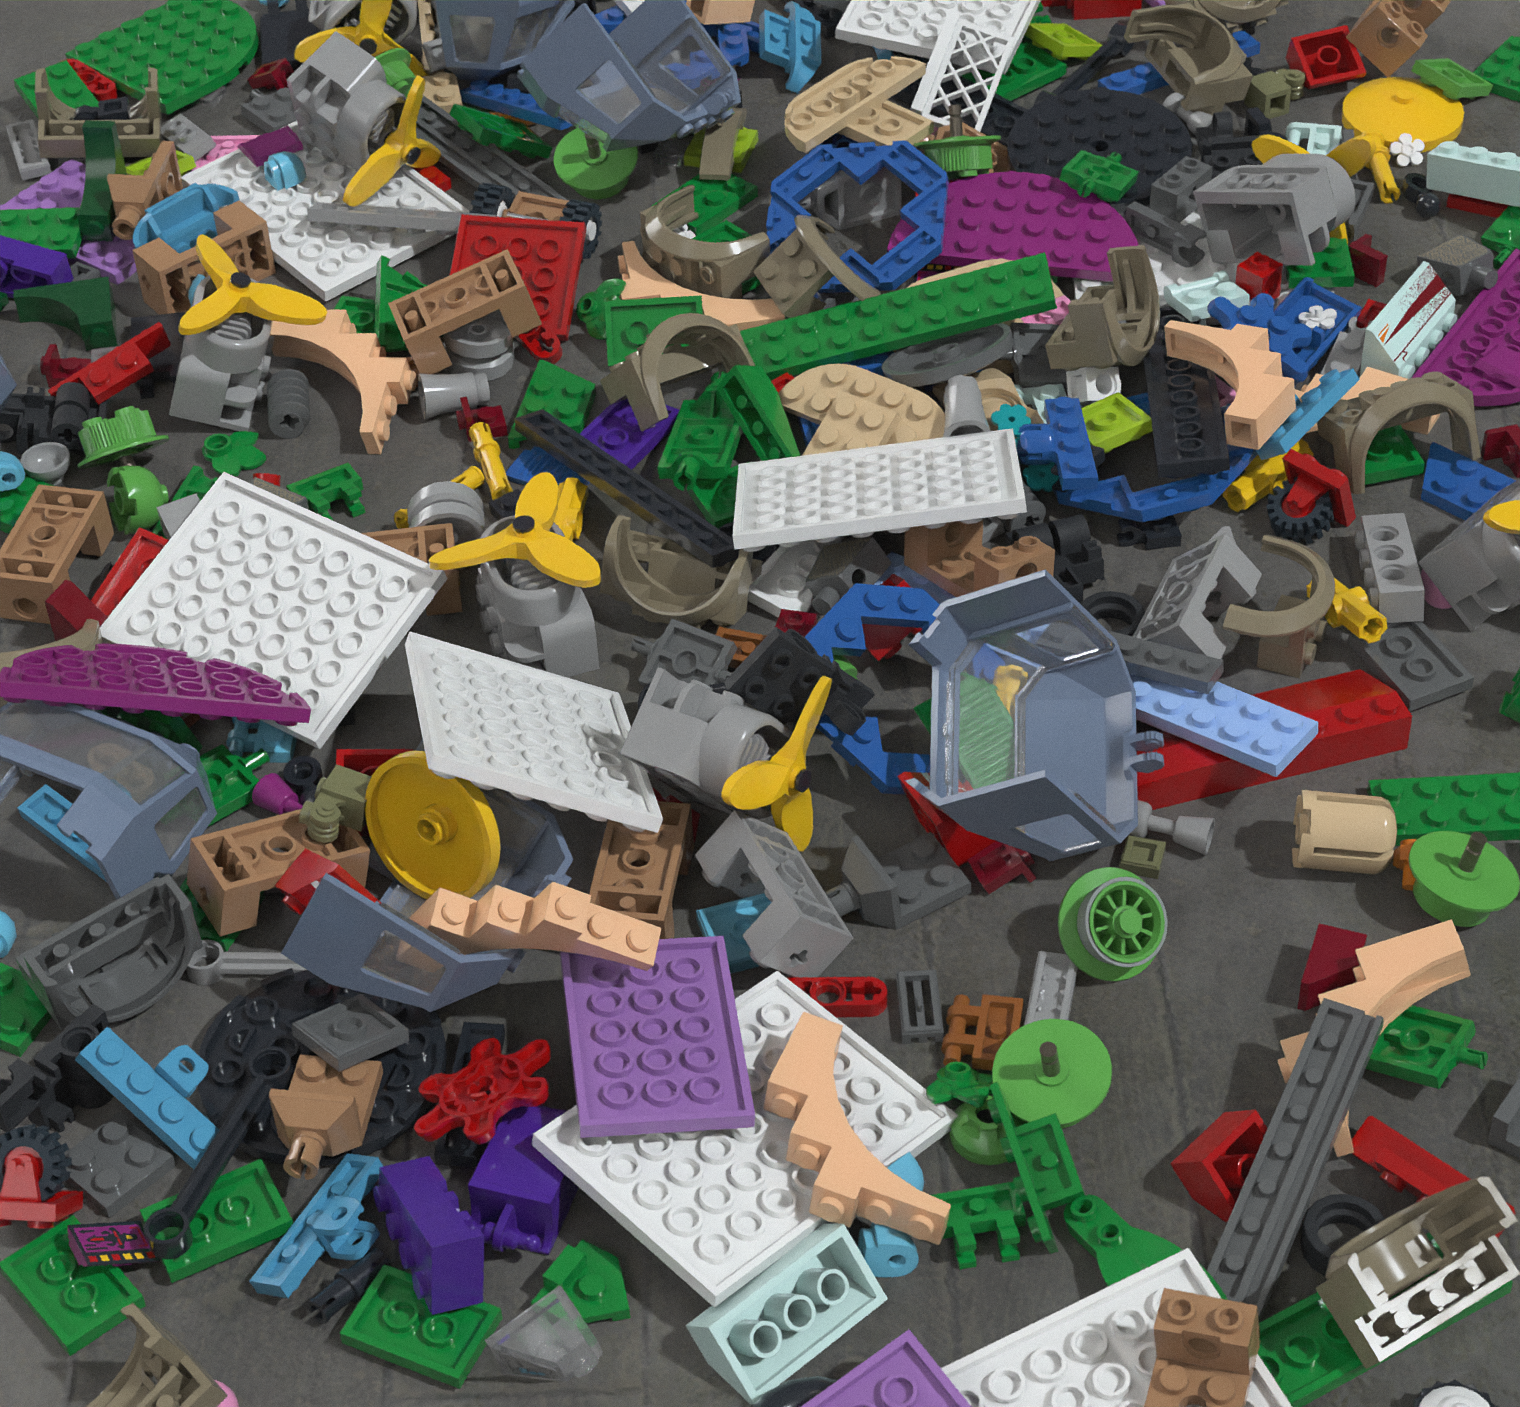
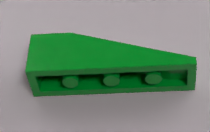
(758, 411)

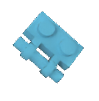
(276, 743)

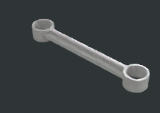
(235, 963)

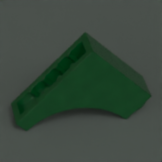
(102, 158)
(78, 305)

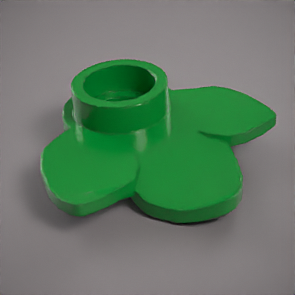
(591, 306)
(233, 452)
(960, 1082)

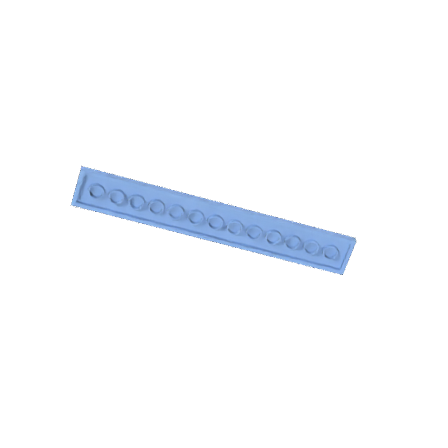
(1220, 721)

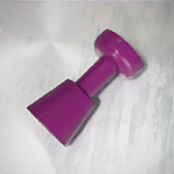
(275, 795)

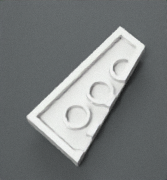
(784, 578)

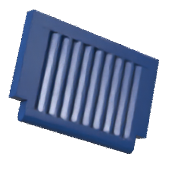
(539, 461)

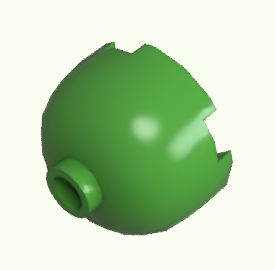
(135, 497)

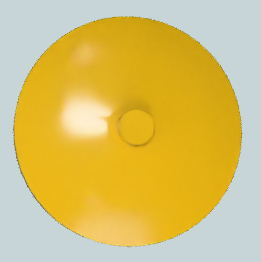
(1403, 107)
(431, 828)

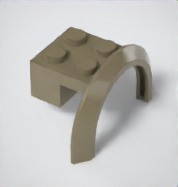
(803, 267)
(1295, 624)

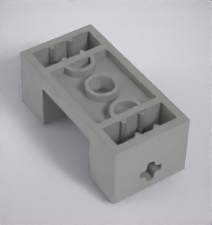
(1194, 588)
(800, 927)

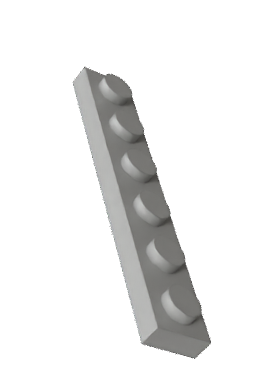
(386, 218)

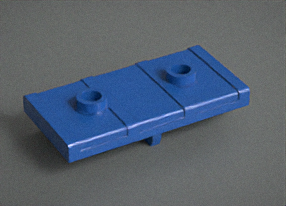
(1300, 300)

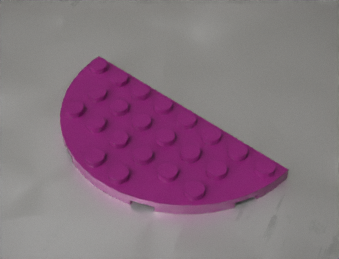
(1024, 216)
(1488, 320)
(150, 680)

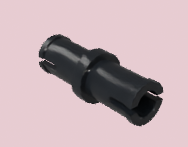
(347, 1286)

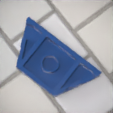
(1458, 482)

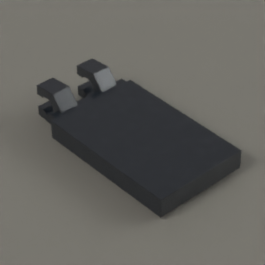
(284, 31)
(166, 362)

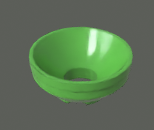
(978, 1140)

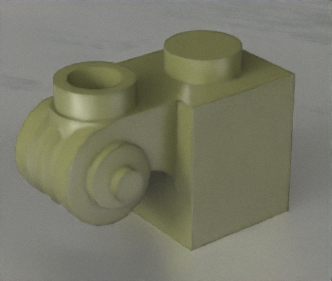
(1273, 91)
(338, 801)

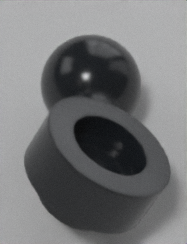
(1415, 191)
(303, 776)

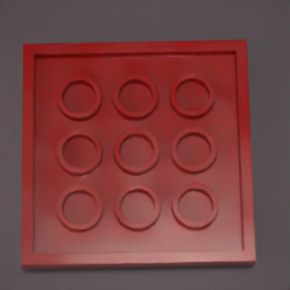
(544, 253)

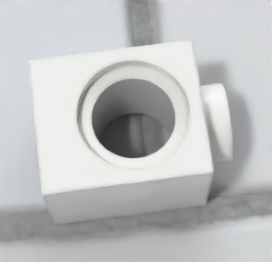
(1083, 384)

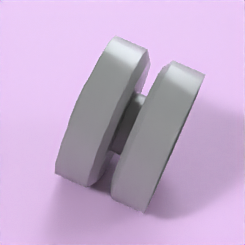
(481, 347)
(452, 504)

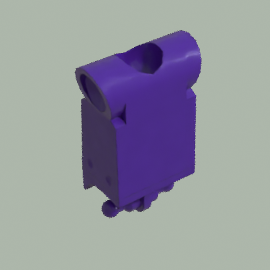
(516, 1190)

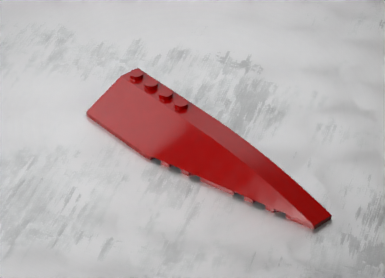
(1355, 722)

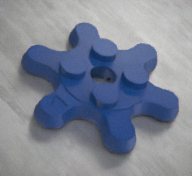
(1281, 334)

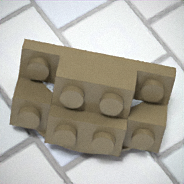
(1235, 12)
(676, 581)

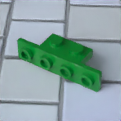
(1044, 1164)

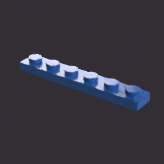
(1146, 77)
(509, 102)

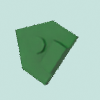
(591, 1282)

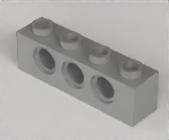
(1390, 567)

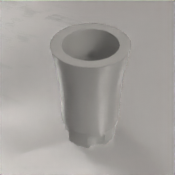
(442, 392)
(963, 407)

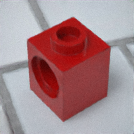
(1260, 275)

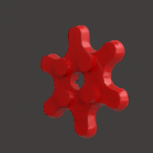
(463, 1094)

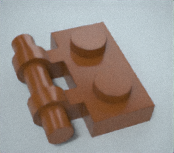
(994, 1021)

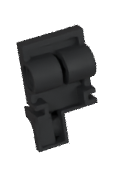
(1221, 149)
(49, 417)
(1076, 555)
(784, 673)
(57, 1081)

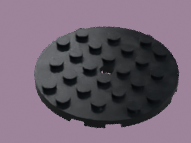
(1116, 121)
(266, 1020)

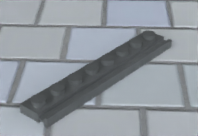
(473, 160)
(1293, 1153)

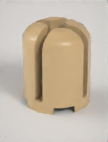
(1343, 832)

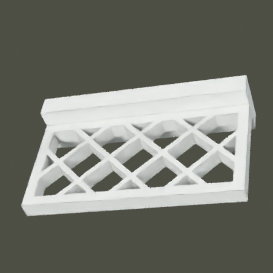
(940, 62)

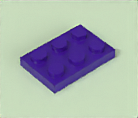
(620, 434)

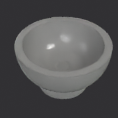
(46, 462)

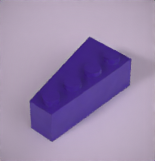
(30, 266)
(432, 1234)

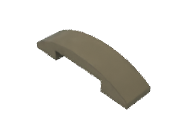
(719, 146)

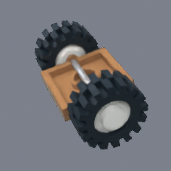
(498, 200)

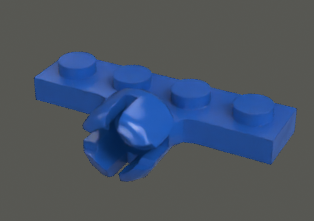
(1061, 442)

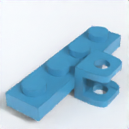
(1308, 412)
(44, 812)
(156, 1094)
(325, 1224)

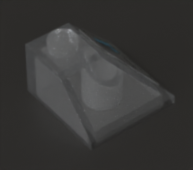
(546, 1341)

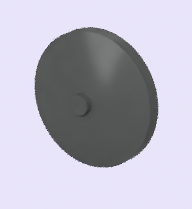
(948, 356)

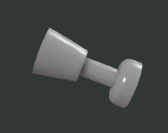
(1193, 119)
(1187, 831)

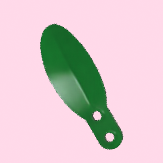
(1126, 1253)

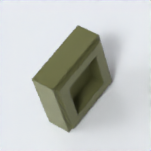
(1143, 856)

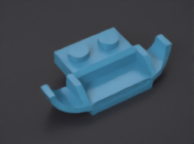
(791, 43)
(184, 216)

